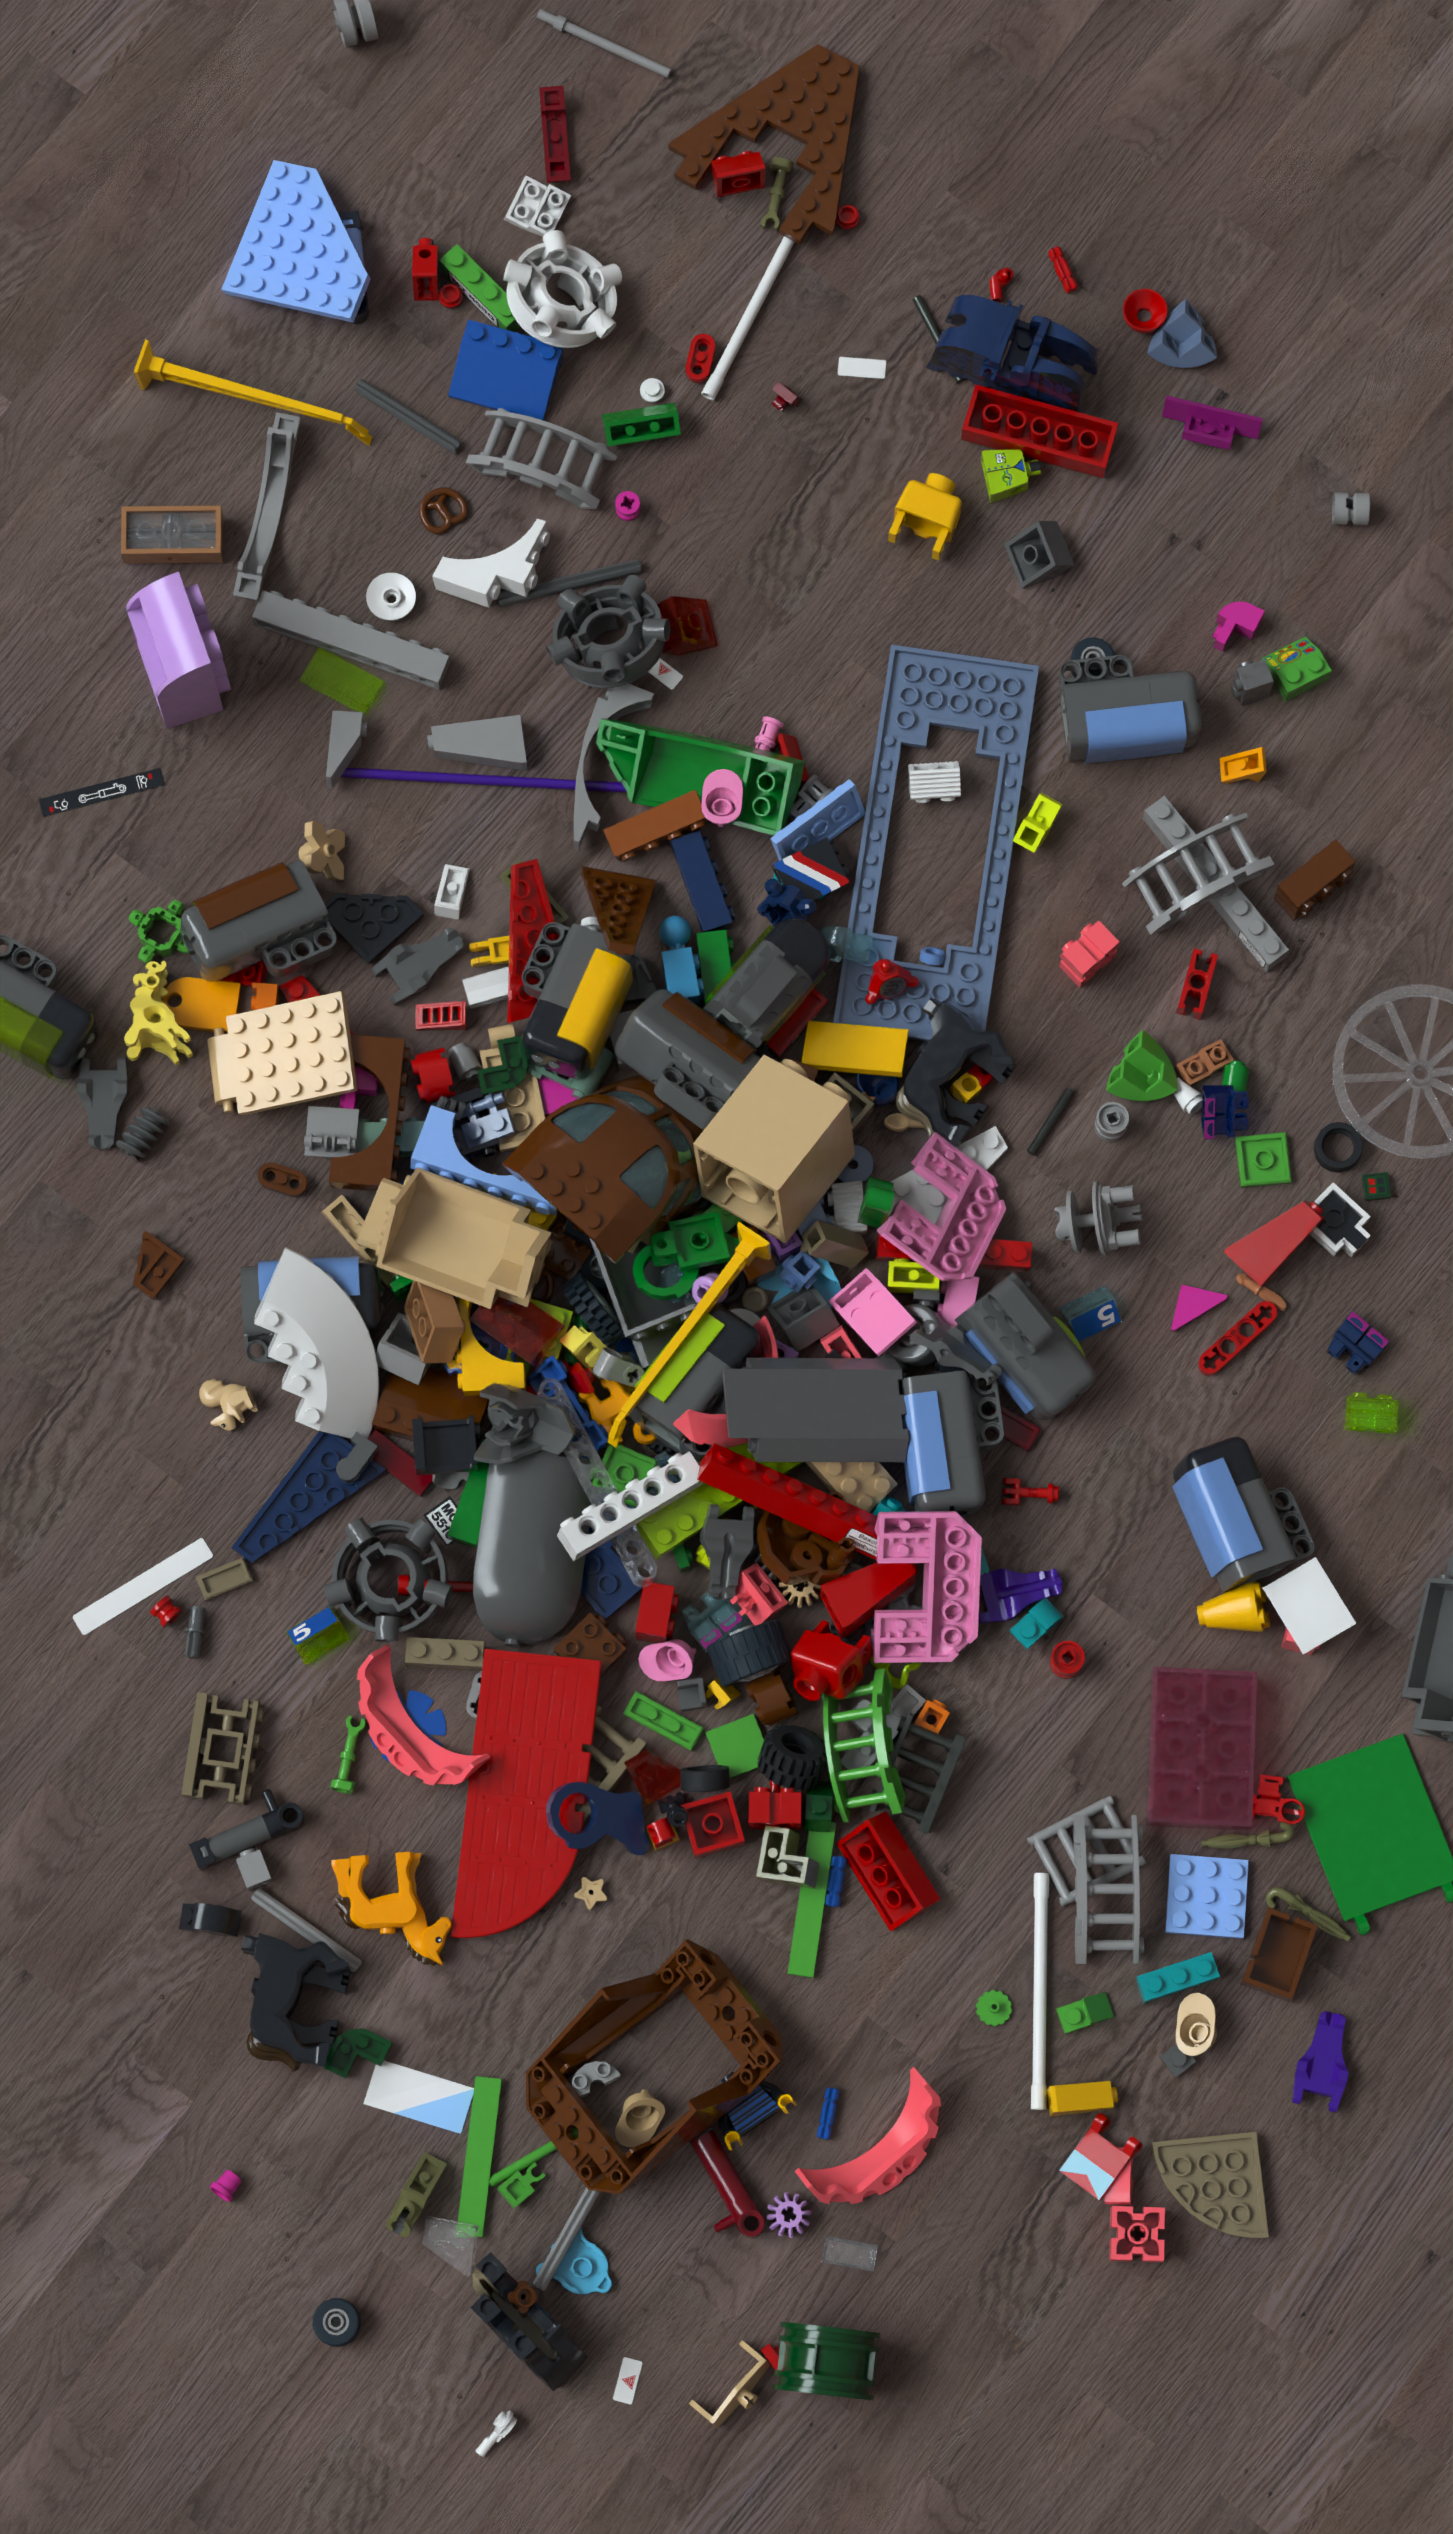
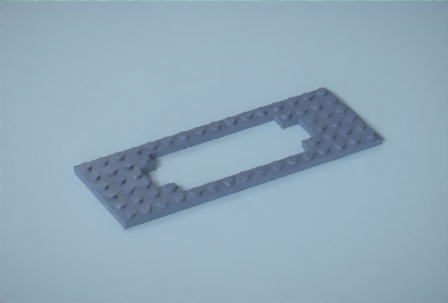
(961, 695)

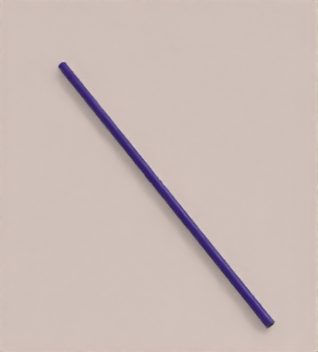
(480, 779)

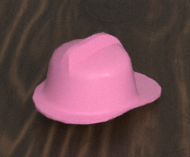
(722, 797)
(667, 1660)

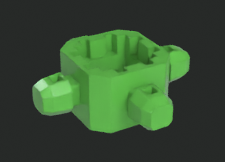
(145, 923)

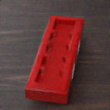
(797, 1023)

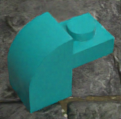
(1036, 1623)

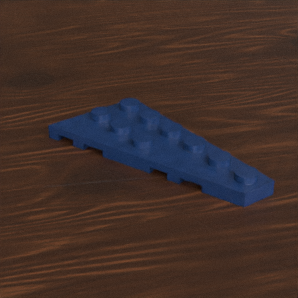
(303, 1496)

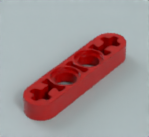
(1237, 1338)

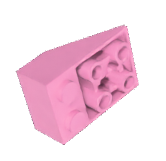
(872, 1312)

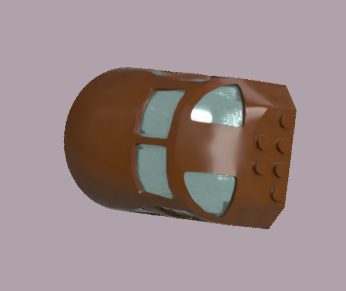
(614, 1164)

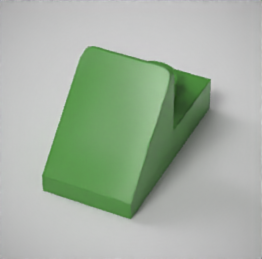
(1084, 2012)

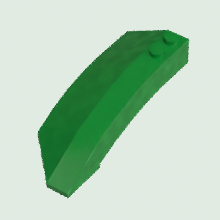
(668, 763)

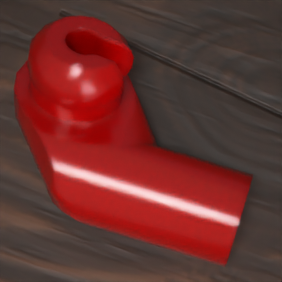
(998, 282)

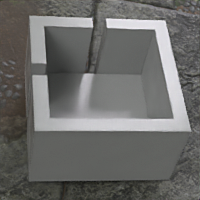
(399, 1354)

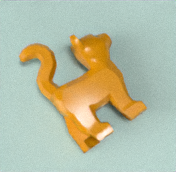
(606, 1411)

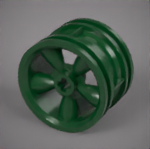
(826, 2360)

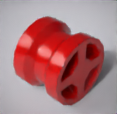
(166, 1611)

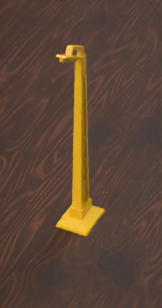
(153, 367)
(749, 1247)

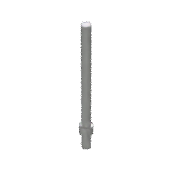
(561, 24)

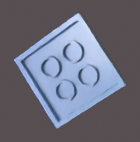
(1206, 1896)

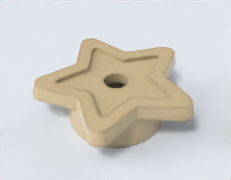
(588, 1885)

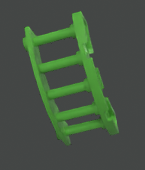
(880, 1739)

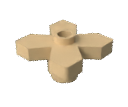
(322, 850)

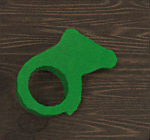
(686, 1281)

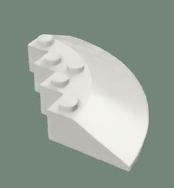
(324, 1347)

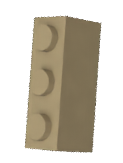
(444, 1654)

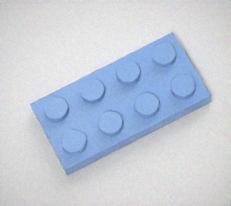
(821, 821)

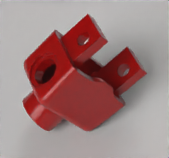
(827, 1663)

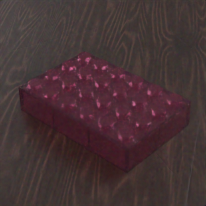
(1201, 1748)

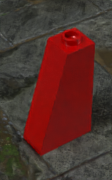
(1273, 1244)
(857, 1595)

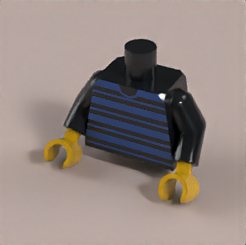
(752, 2111)

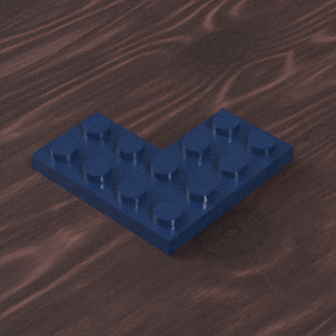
(606, 1580)

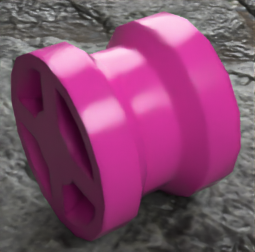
(627, 512)

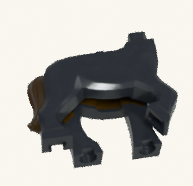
(278, 1994)

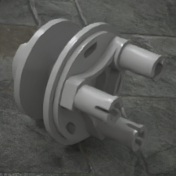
(1104, 1218)

